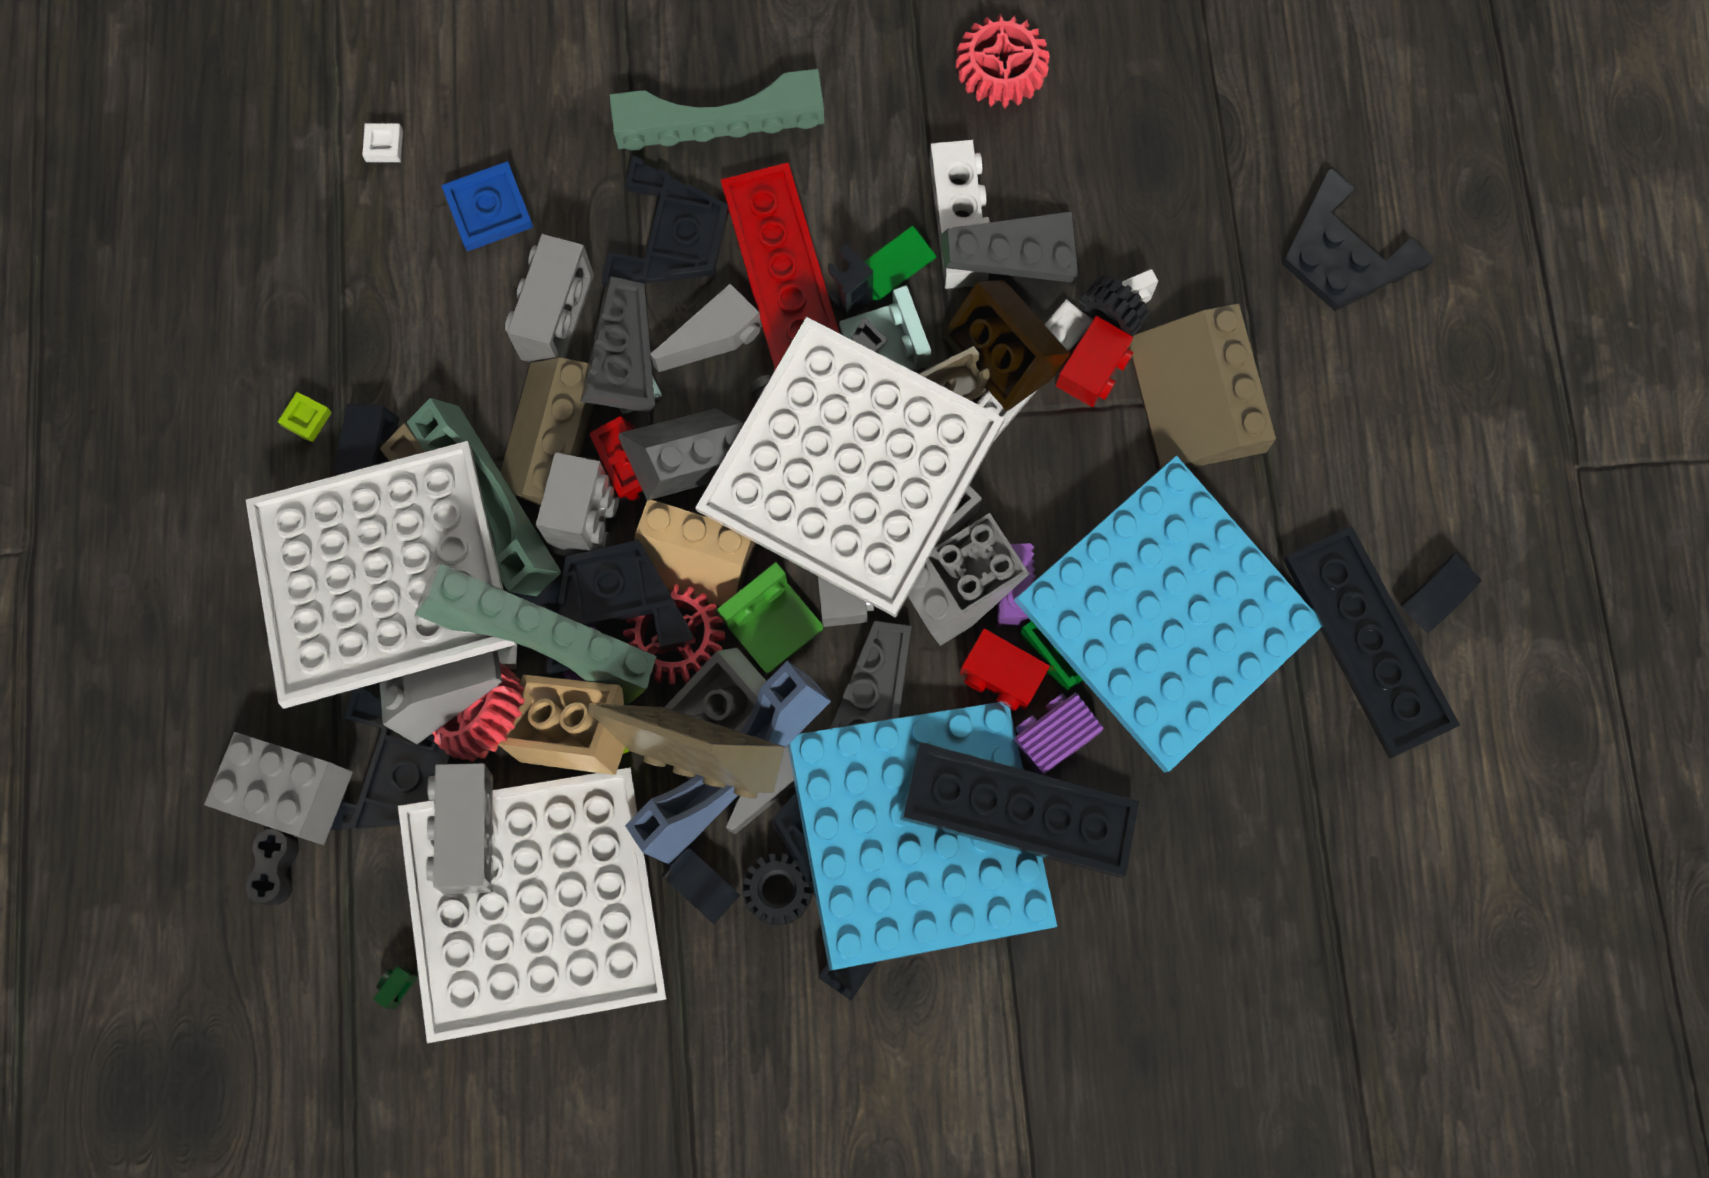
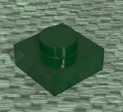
(394, 986)

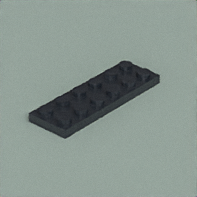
(1371, 642)
(1019, 810)

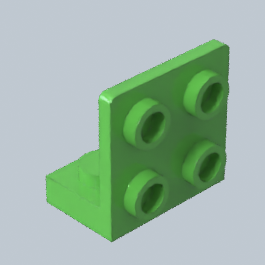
(770, 619)

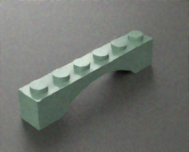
(648, 120)
(520, 552)
(480, 608)

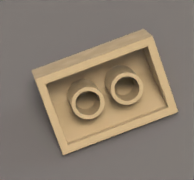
(694, 551)
(560, 730)

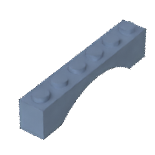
(679, 816)

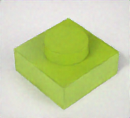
(304, 417)

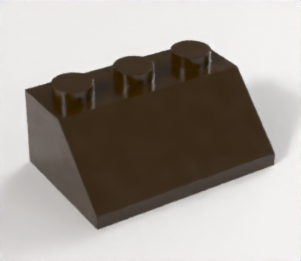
(1009, 341)

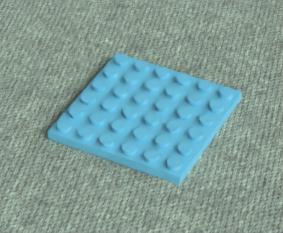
(1169, 613)
(896, 884)

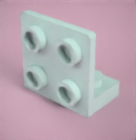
(901, 328)

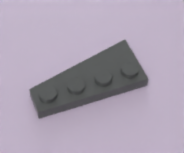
(1017, 247)
(620, 354)
(878, 677)

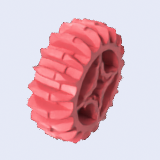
(985, 72)
(692, 660)
(484, 722)

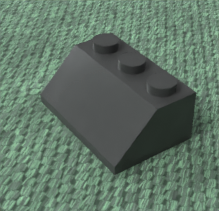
(679, 451)

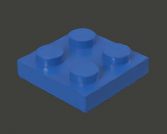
(487, 206)

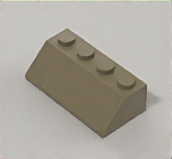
(546, 423)

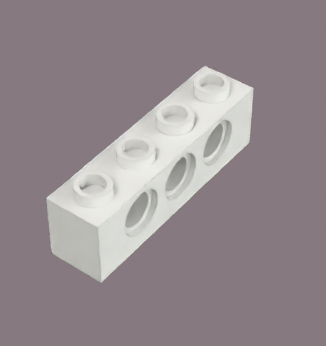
(952, 162)

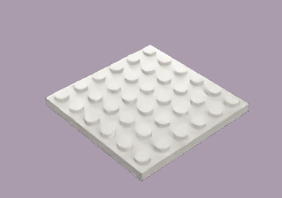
(850, 466)
(350, 563)
(563, 918)

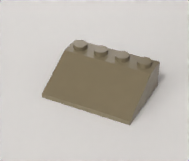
(1202, 389)
(694, 747)

